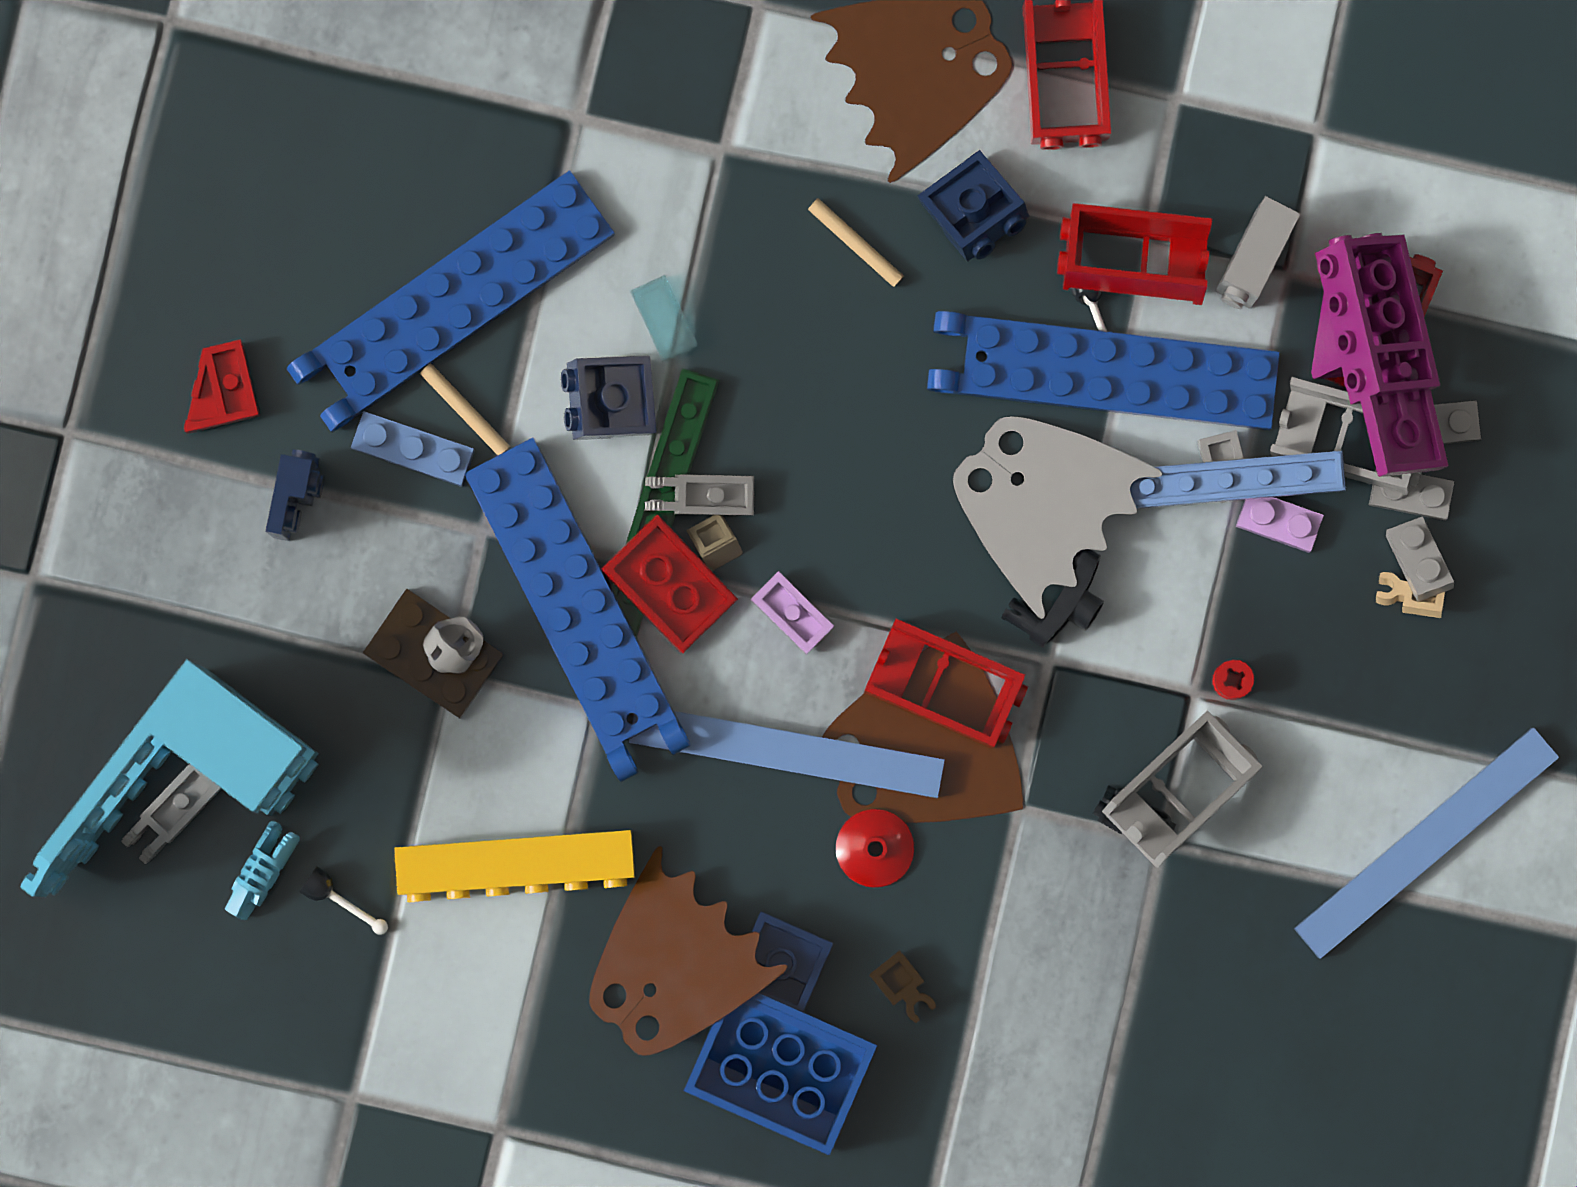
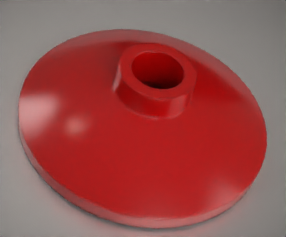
(859, 833)

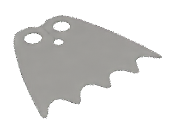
(1055, 511)

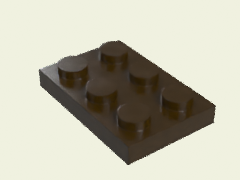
(401, 651)

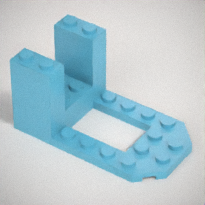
(212, 732)

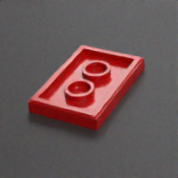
(669, 584)

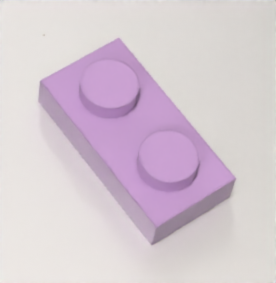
(1280, 522)
(792, 612)

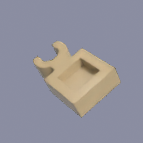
(1402, 592)

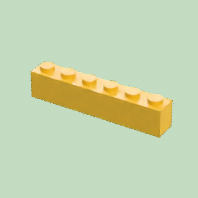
(514, 863)

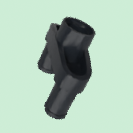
(1072, 605)

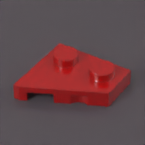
(222, 389)

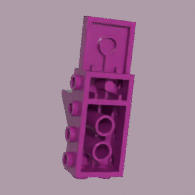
(1381, 346)

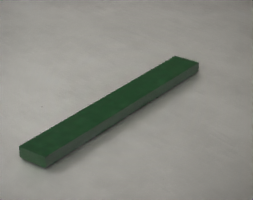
(672, 457)

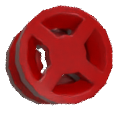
(1227, 683)

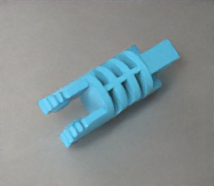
(261, 871)

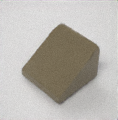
(715, 542)

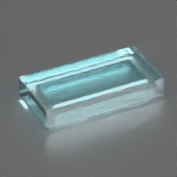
(663, 318)

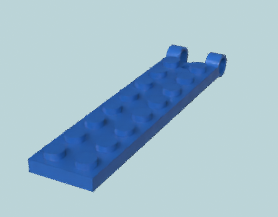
(456, 297)
(1110, 372)
(574, 602)

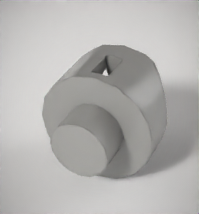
(446, 646)

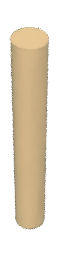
(856, 242)
(464, 409)

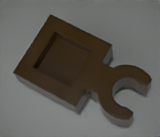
(899, 981)

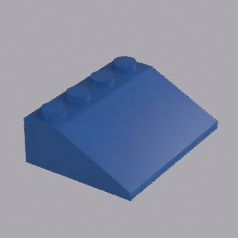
(782, 1070)

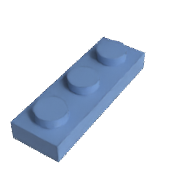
(412, 449)

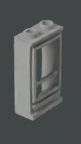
(1302, 422)
(1143, 824)

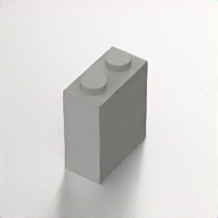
(1257, 253)

